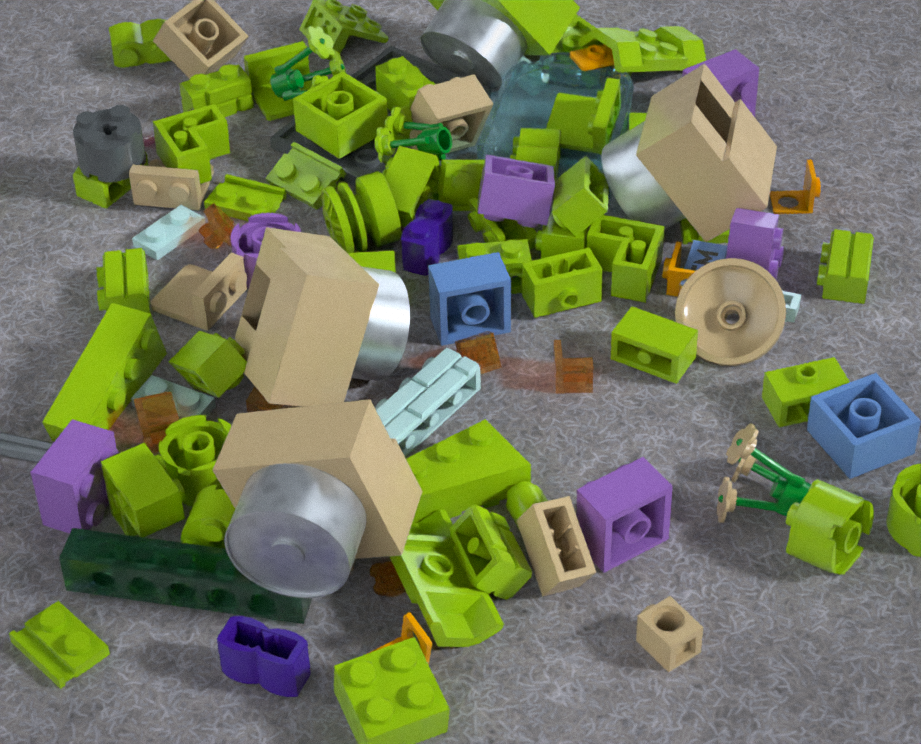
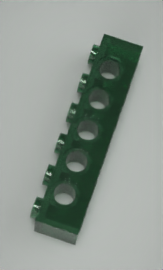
(169, 575)

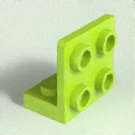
(340, 22)
(261, 67)
(587, 121)

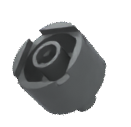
(109, 143)

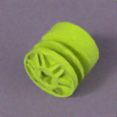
(367, 212)

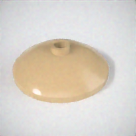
(726, 289)

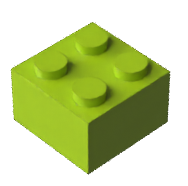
(340, 114)
(391, 696)

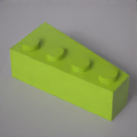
(109, 371)
(467, 470)

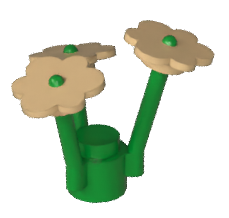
(786, 487)

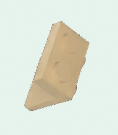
(166, 186)
(202, 295)

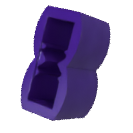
(427, 236)
(264, 656)

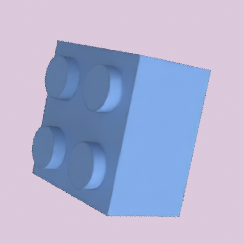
(469, 297)
(863, 425)

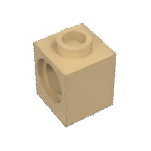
(669, 633)

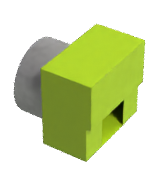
(493, 35)

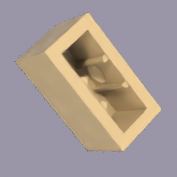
(556, 546)

